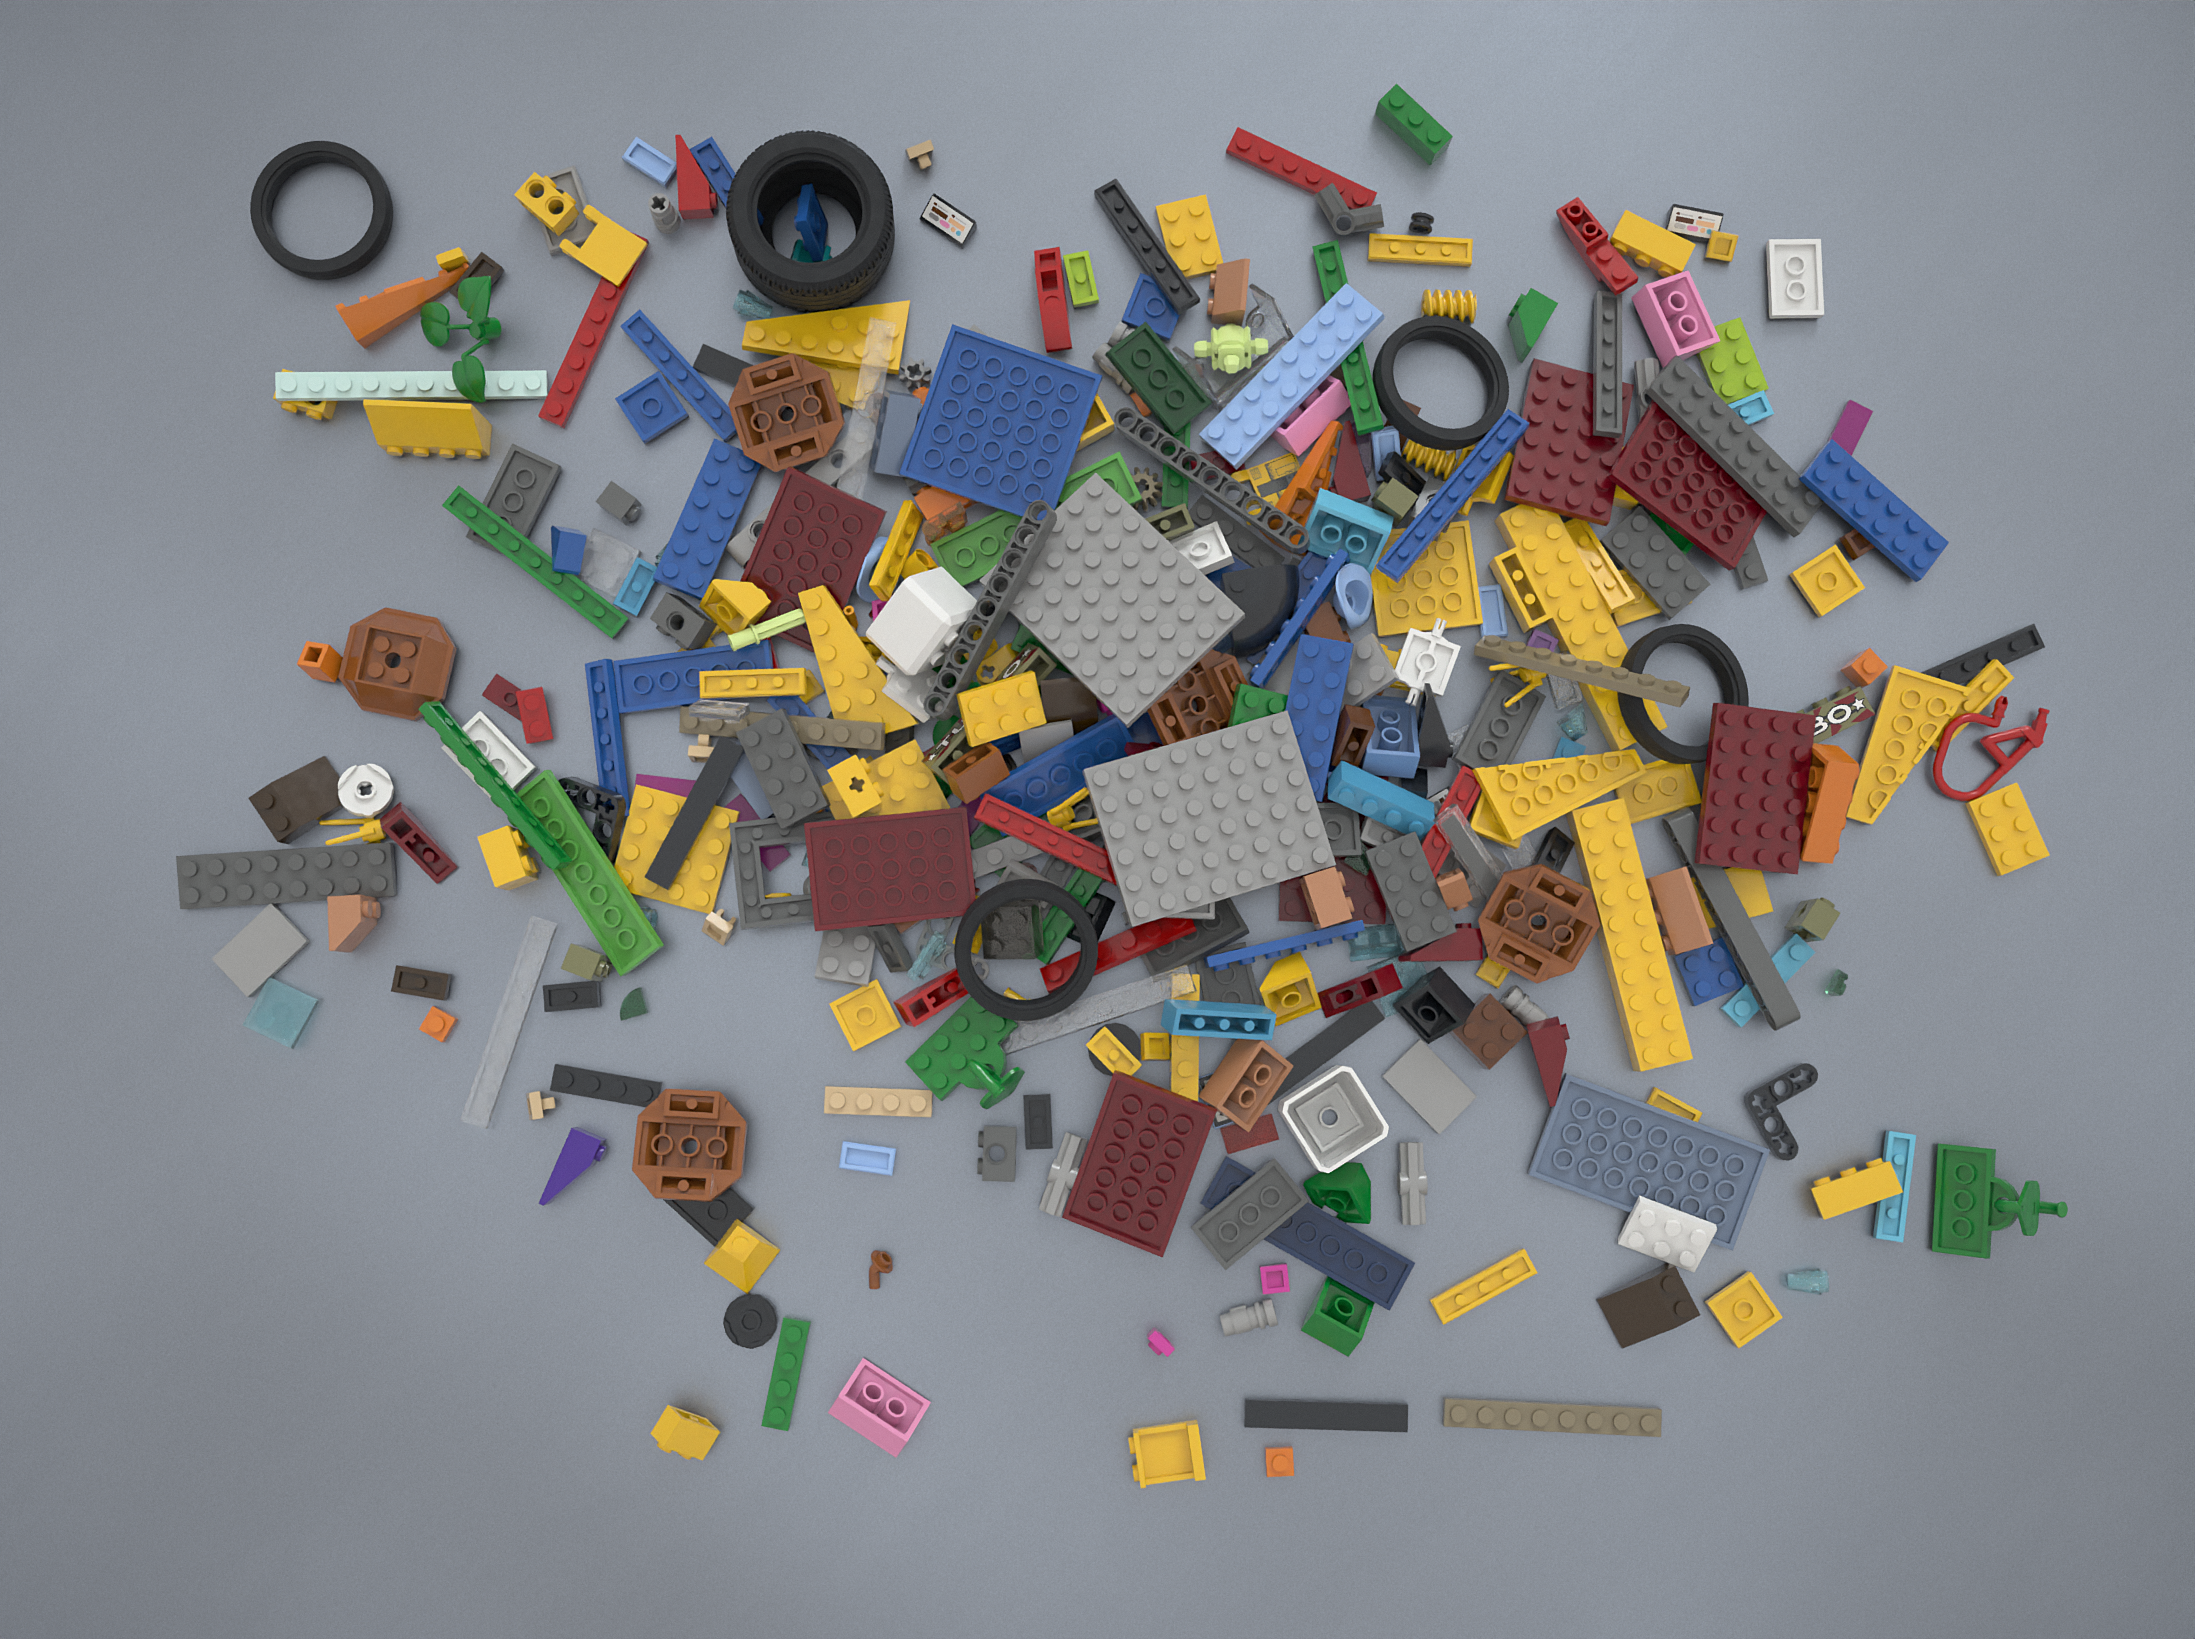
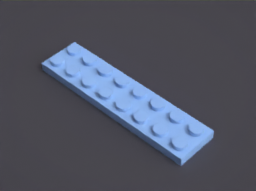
(1291, 376)

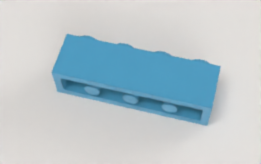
(1380, 800)
(1218, 1019)

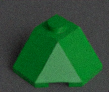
(1344, 1191)

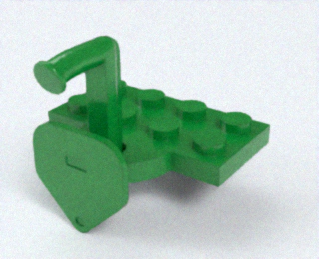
(962, 1052)
(1972, 1203)

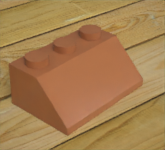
(1678, 911)
(1246, 1081)

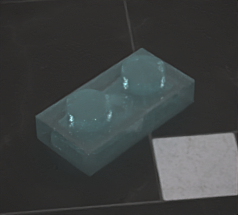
(921, 966)

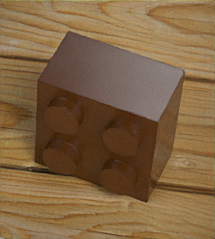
(1489, 1032)

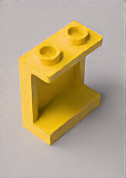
(1167, 1453)

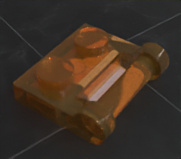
(944, 523)

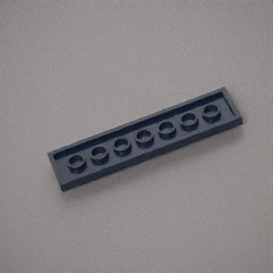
(1325, 1243)

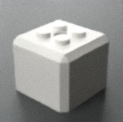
(922, 621)
(1357, 1121)

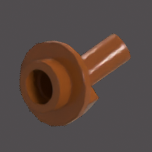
(880, 1263)

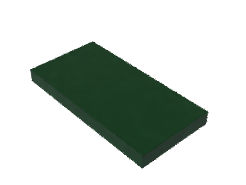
(1158, 378)

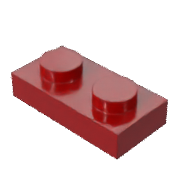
(534, 715)

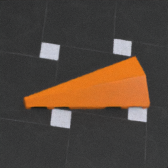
(389, 309)
(1305, 485)

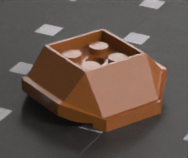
(758, 409)
(424, 667)
(1212, 687)
(1543, 949)
(666, 1129)

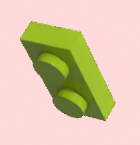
(1080, 279)

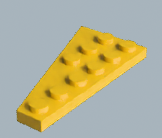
(828, 336)
(848, 666)
(1904, 728)
(1543, 790)

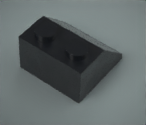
(1434, 1005)

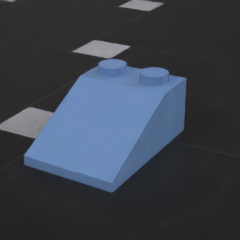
(1395, 741)

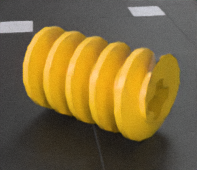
(1448, 305)
(1431, 458)

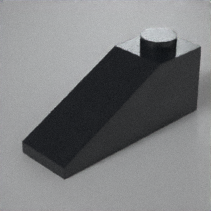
(1432, 734)

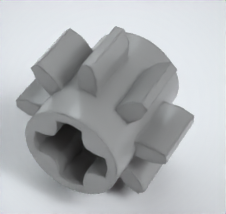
(913, 367)

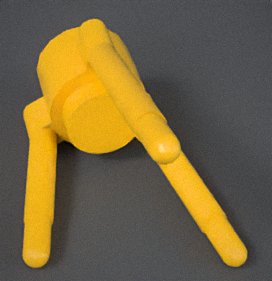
(1526, 675)
(1063, 814)
(369, 832)

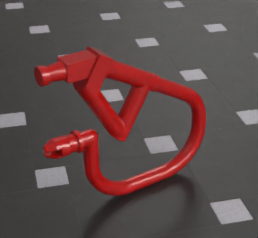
(2032, 735)

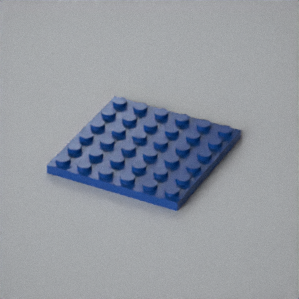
(1000, 423)

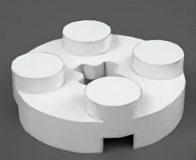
(364, 775)

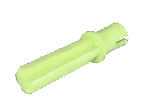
(766, 629)

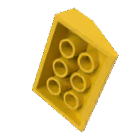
(429, 428)

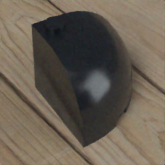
(1266, 598)

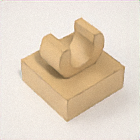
(920, 152)
(702, 751)
(717, 927)
(537, 1105)

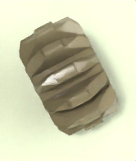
(1150, 485)

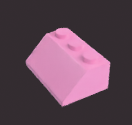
(1675, 317)
(1312, 416)
(879, 1407)

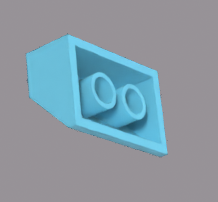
(1348, 526)

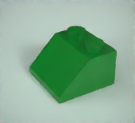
(1528, 320)
(1338, 1316)

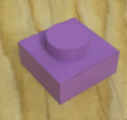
(1542, 640)

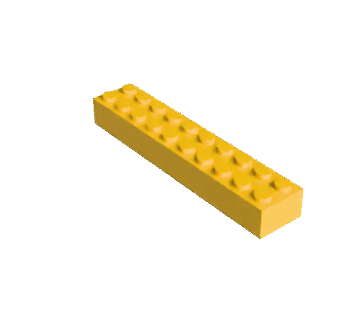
(1578, 610)
(1629, 936)

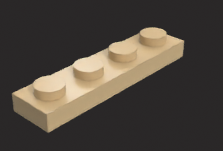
(878, 1101)

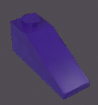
(577, 1157)

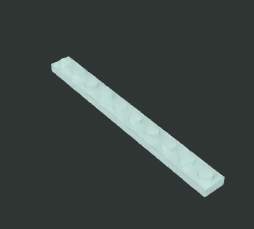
(404, 385)

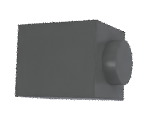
(619, 503)

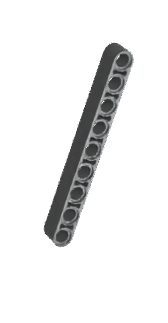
(1205, 469)
(990, 596)
(1733, 924)

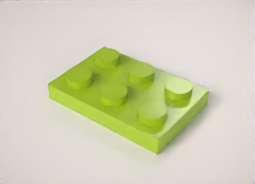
(1732, 364)

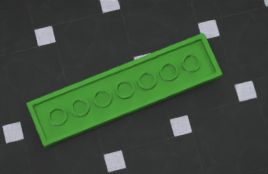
(978, 547)
(592, 879)

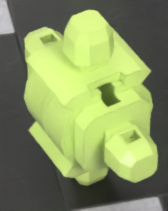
(1231, 348)

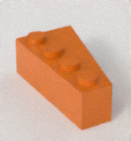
(1827, 802)

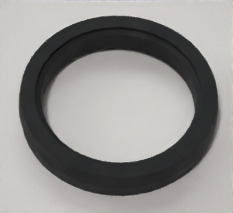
(280, 169)
(1470, 342)
(1633, 708)
(1034, 1008)

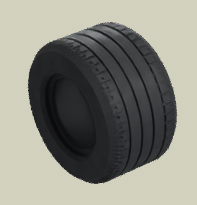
(775, 177)

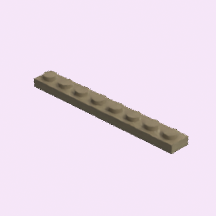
(1583, 671)
(808, 728)
(1552, 1417)

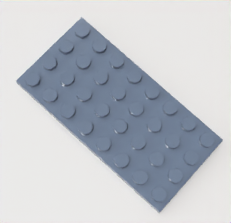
(1630, 1149)

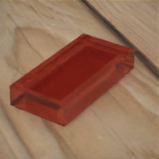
(1238, 1139)

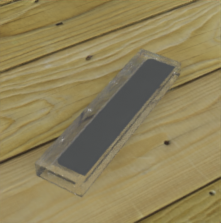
(1469, 849)

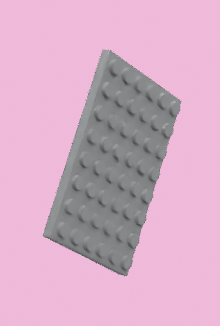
(1119, 602)
(1208, 818)

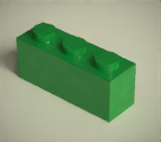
(1413, 124)

